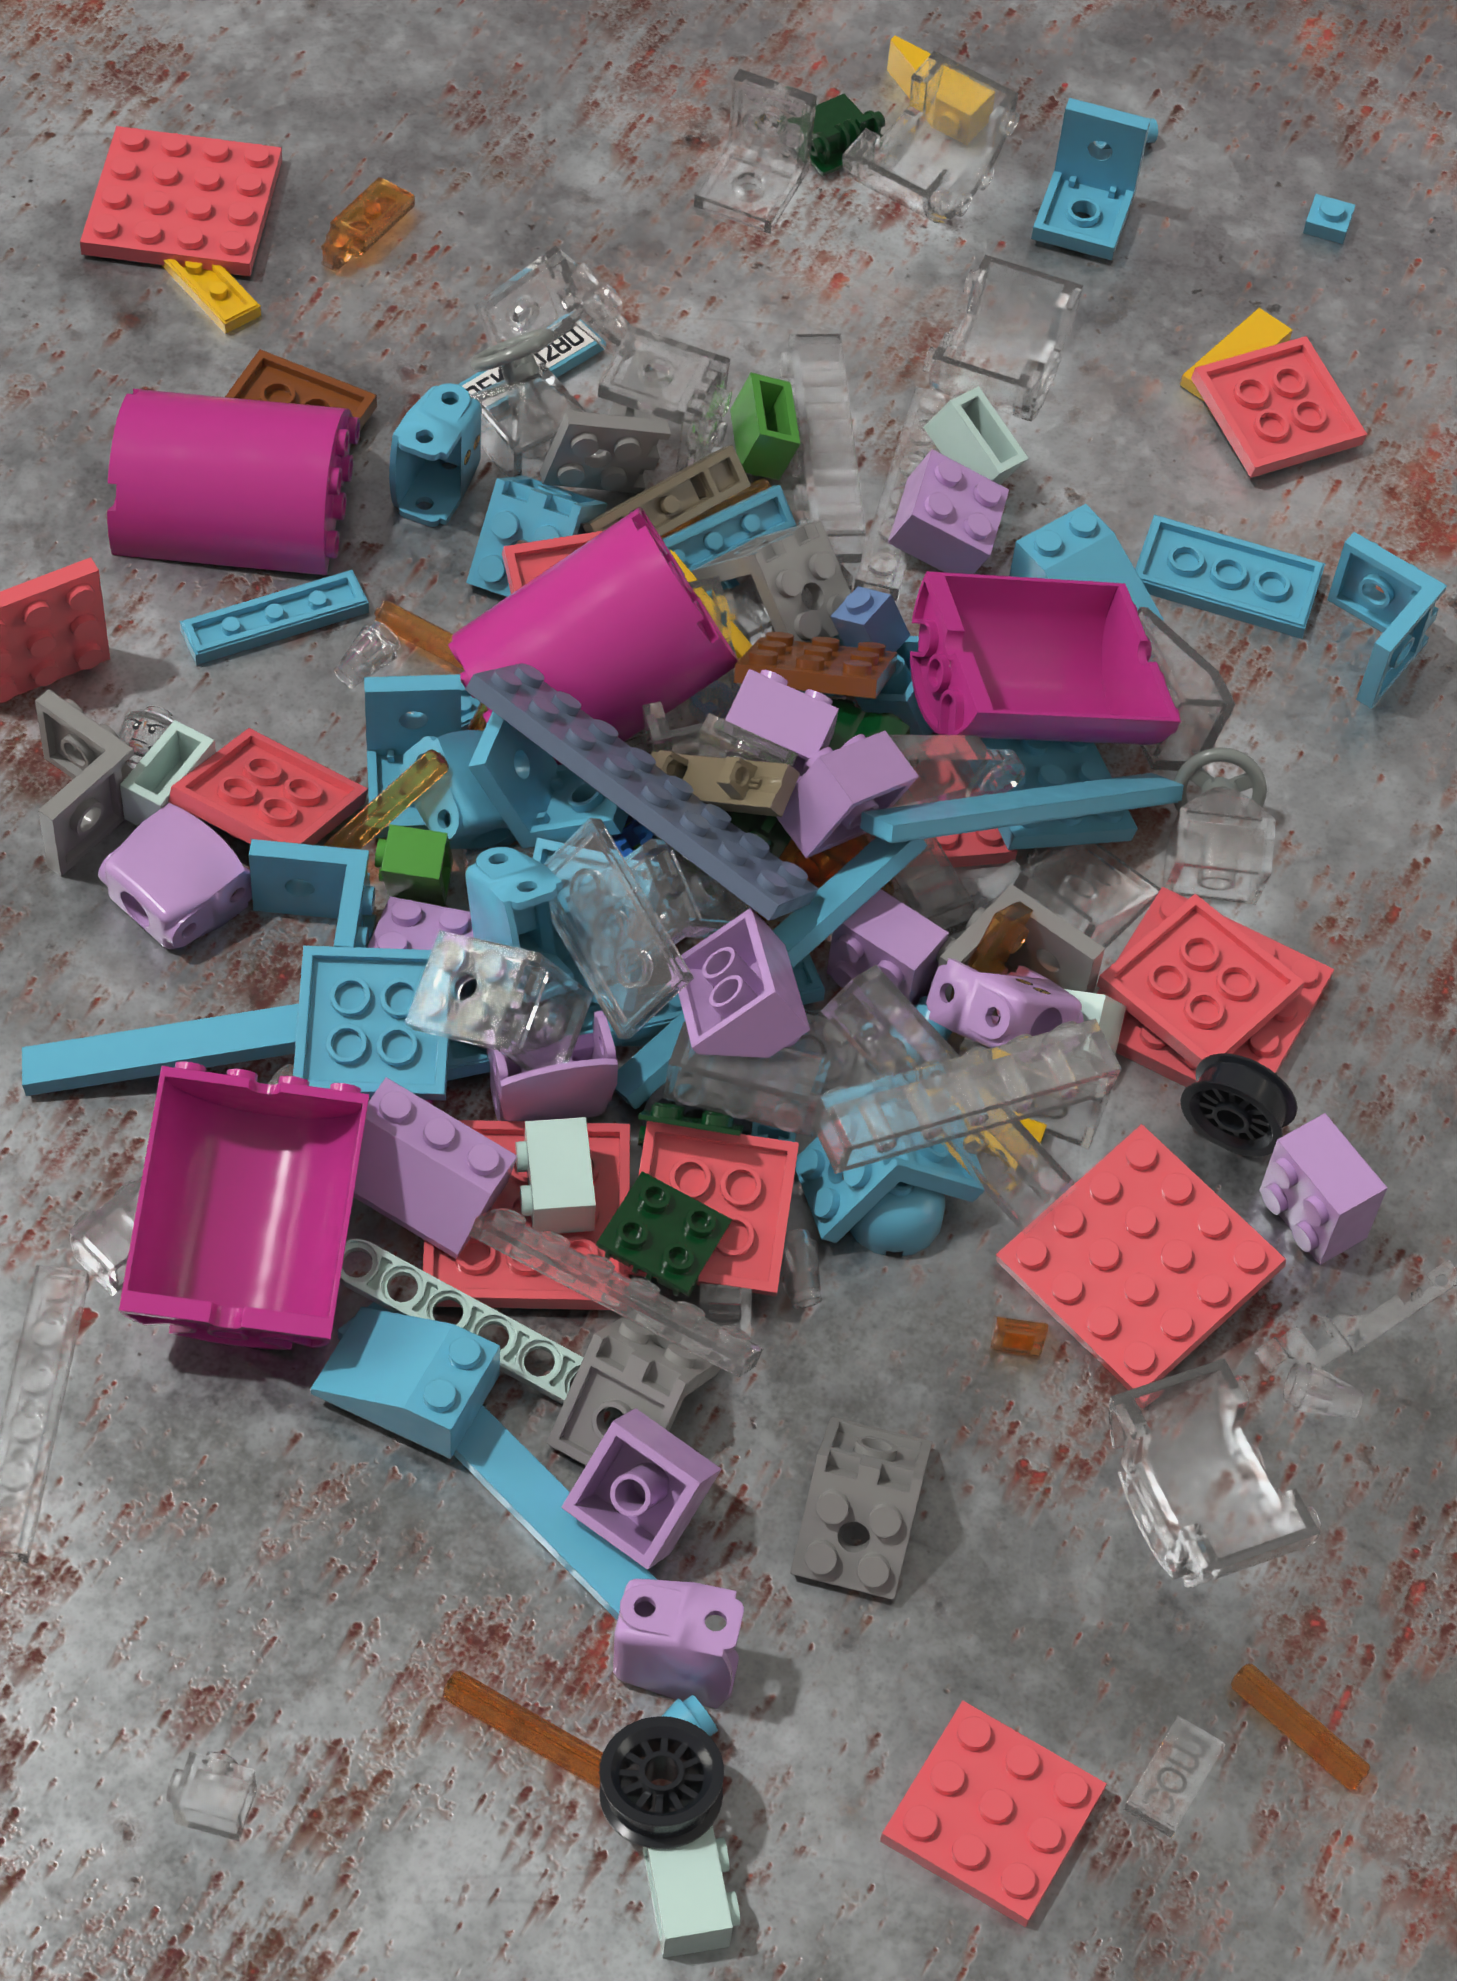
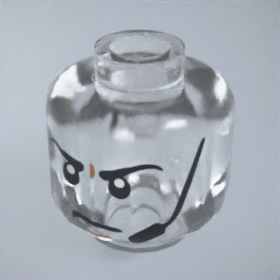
(142, 729)

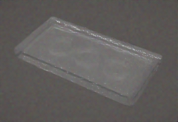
(613, 931)

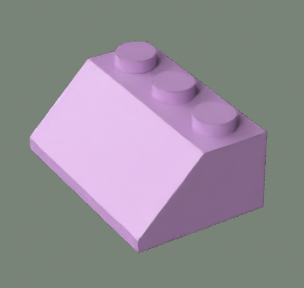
(742, 992)
(427, 1168)

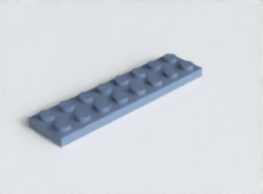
(643, 790)

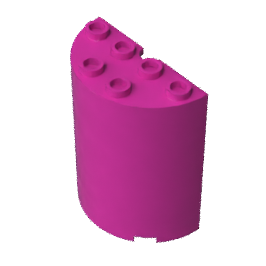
(229, 480)
(605, 627)
(1036, 661)
(244, 1208)

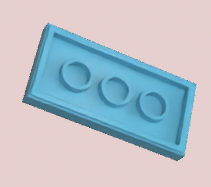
(1229, 576)

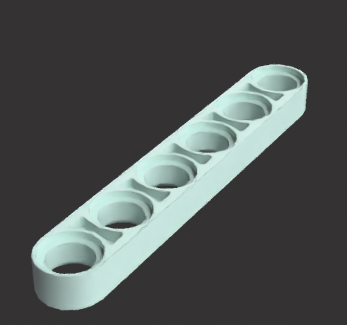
(475, 1317)

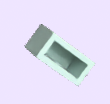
(976, 436)
(167, 761)
(558, 1175)
(691, 1896)

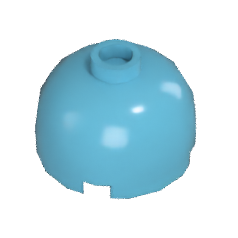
(902, 1221)

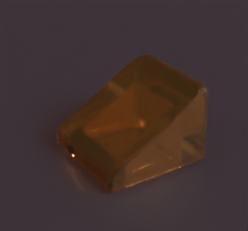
(1018, 1335)

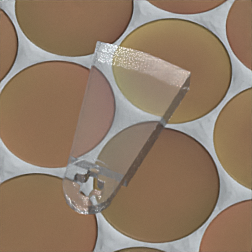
(956, 768)

